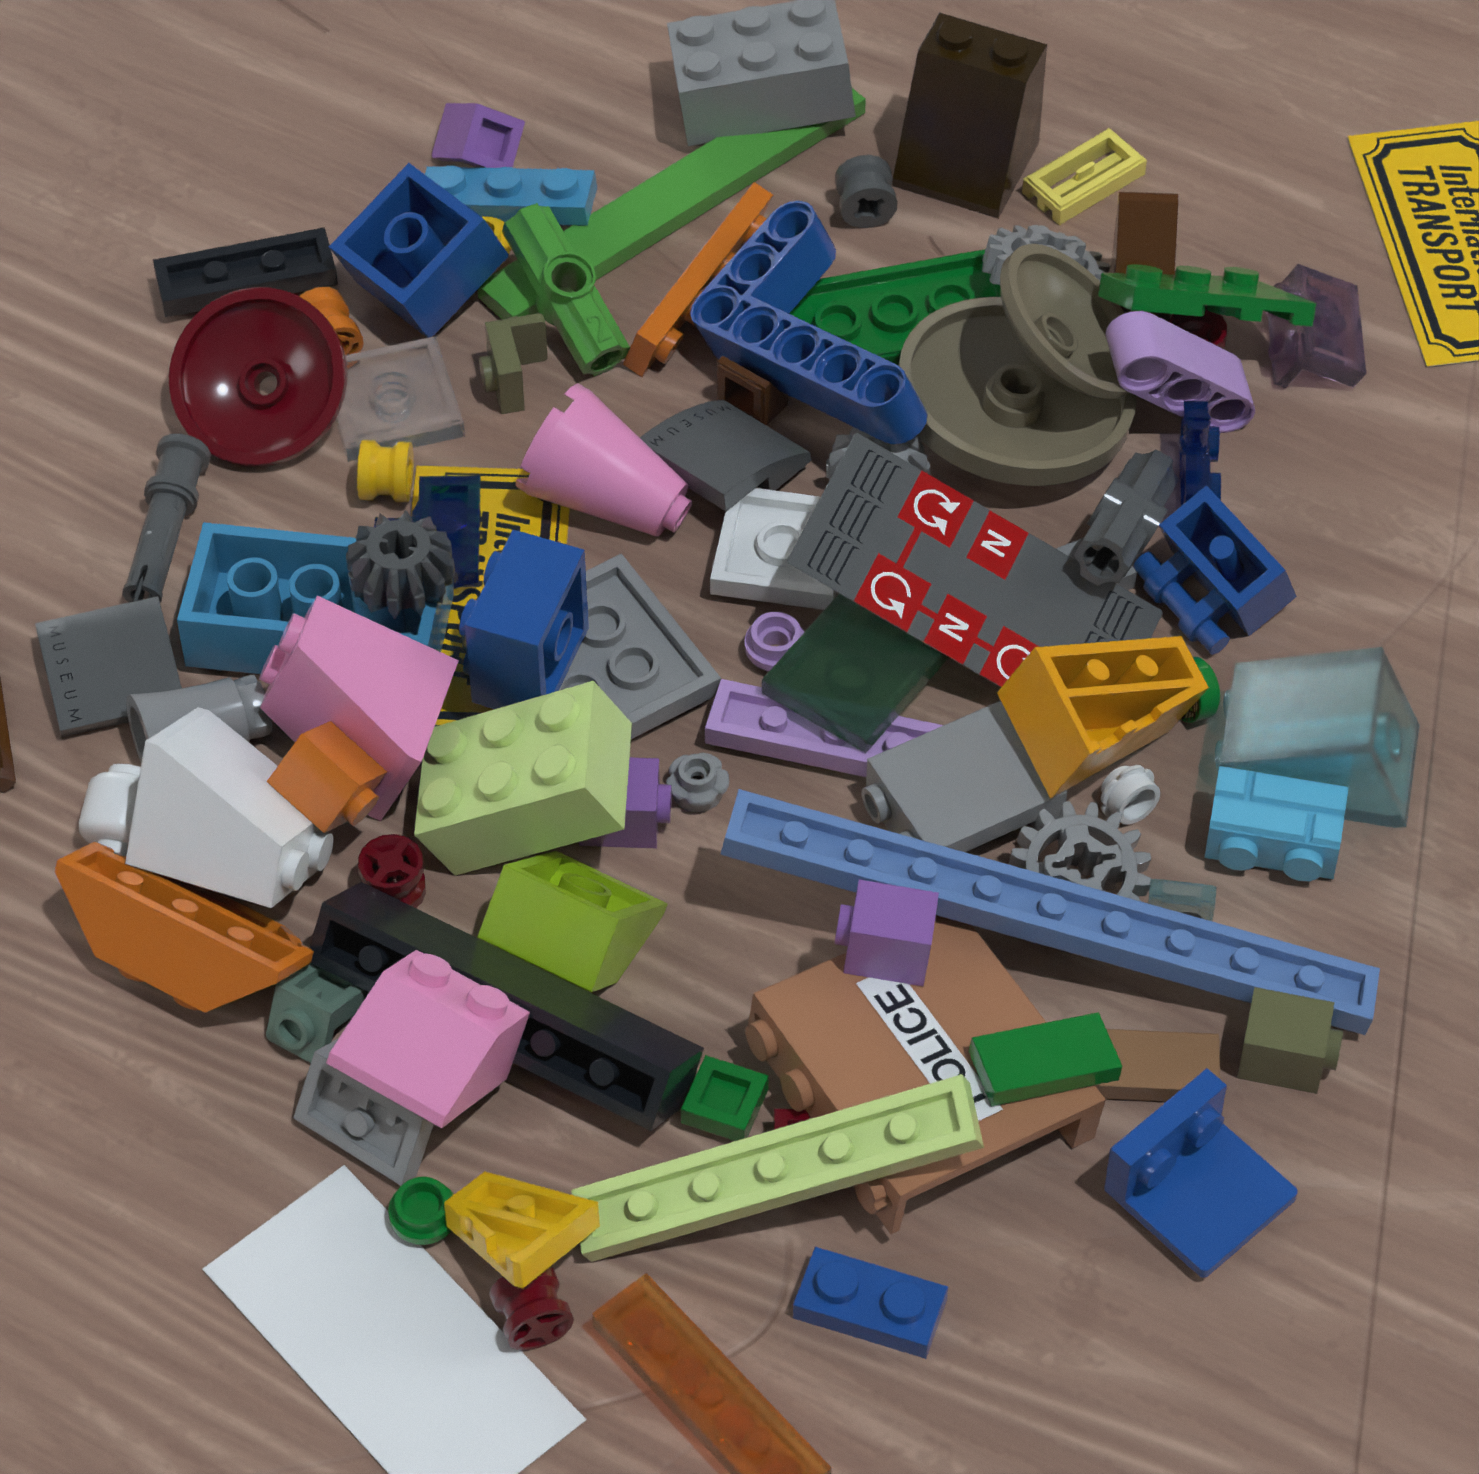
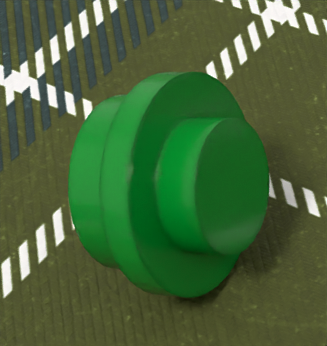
(419, 1211)

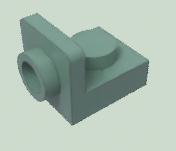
(310, 1008)

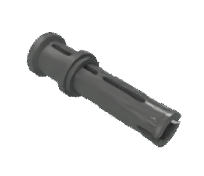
(170, 498)

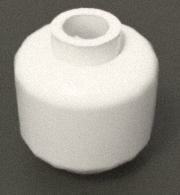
(110, 807)

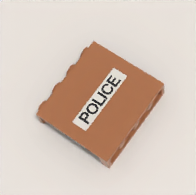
(866, 1038)

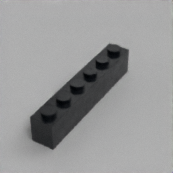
(569, 1031)

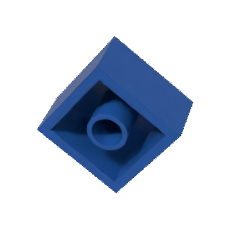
(419, 250)
(525, 621)

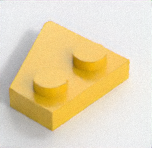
(519, 1224)

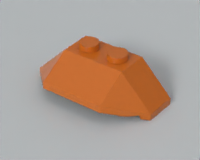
(175, 932)

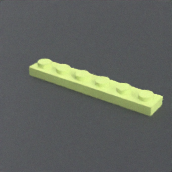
(782, 1167)

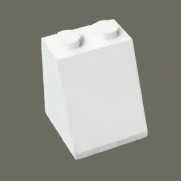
(216, 819)

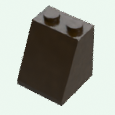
(971, 115)

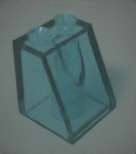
(1328, 723)

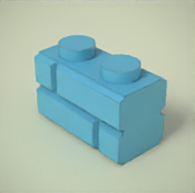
(1276, 824)

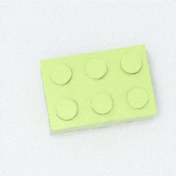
(524, 779)

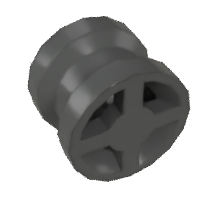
(866, 191)

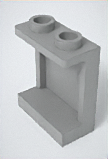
(958, 783)

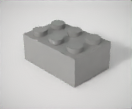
(761, 69)

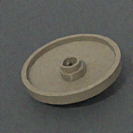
(999, 410)

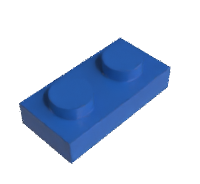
(870, 1302)

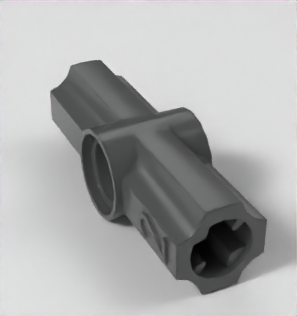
(1126, 517)

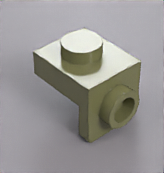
(510, 345)

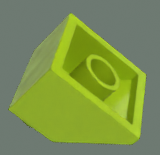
(569, 919)

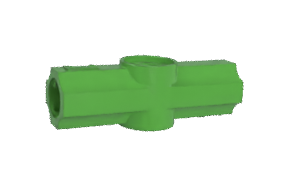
(578, 315)

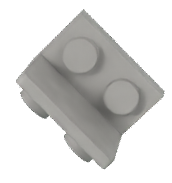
(362, 1120)

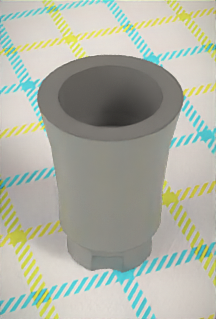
(231, 701)

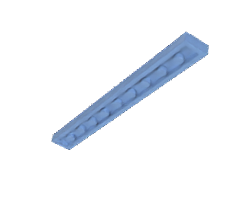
(1047, 909)

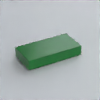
(1045, 1059)

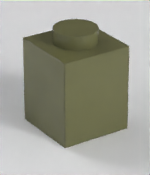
(1289, 1040)

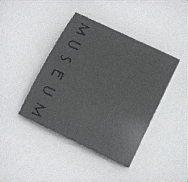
(725, 452)
(102, 658)

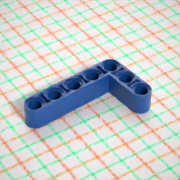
(749, 322)

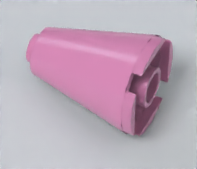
(602, 468)

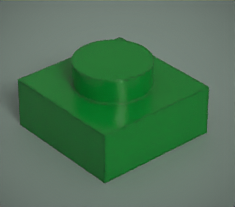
(724, 1099)

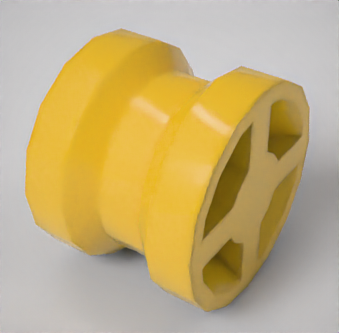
(385, 470)

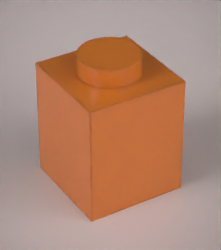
(328, 778)

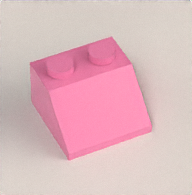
(430, 1038)

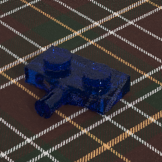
(1197, 448)
(454, 509)

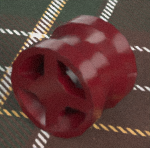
(386, 859)
(532, 1312)

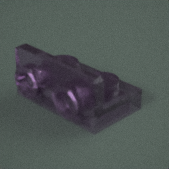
(1334, 342)

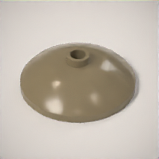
(1060, 319)

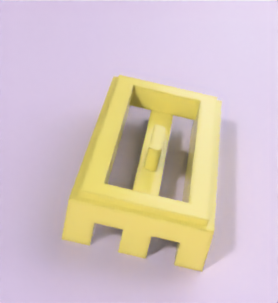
(1092, 180)

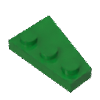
(1194, 289)

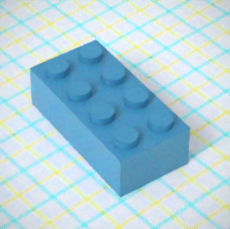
(254, 580)

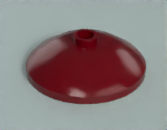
(229, 354)

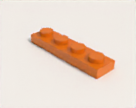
(660, 334)

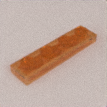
(702, 1384)

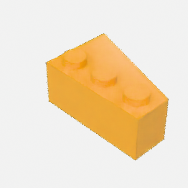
(1098, 703)

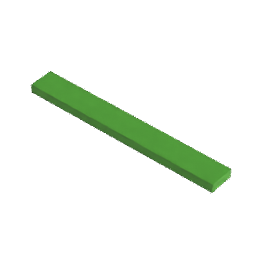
(664, 205)

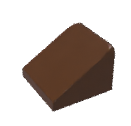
(748, 391)

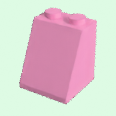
(365, 682)

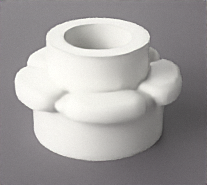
(1130, 793)

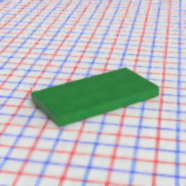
(886, 303)

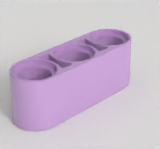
(1175, 366)

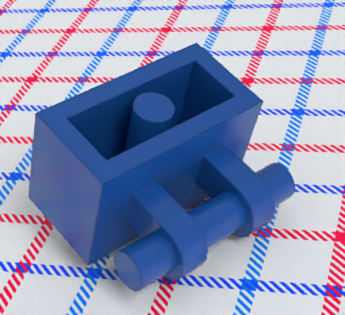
(1227, 563)

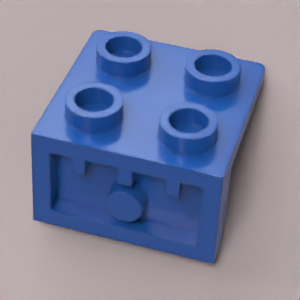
(1196, 1178)

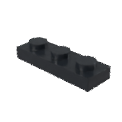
(280, 262)

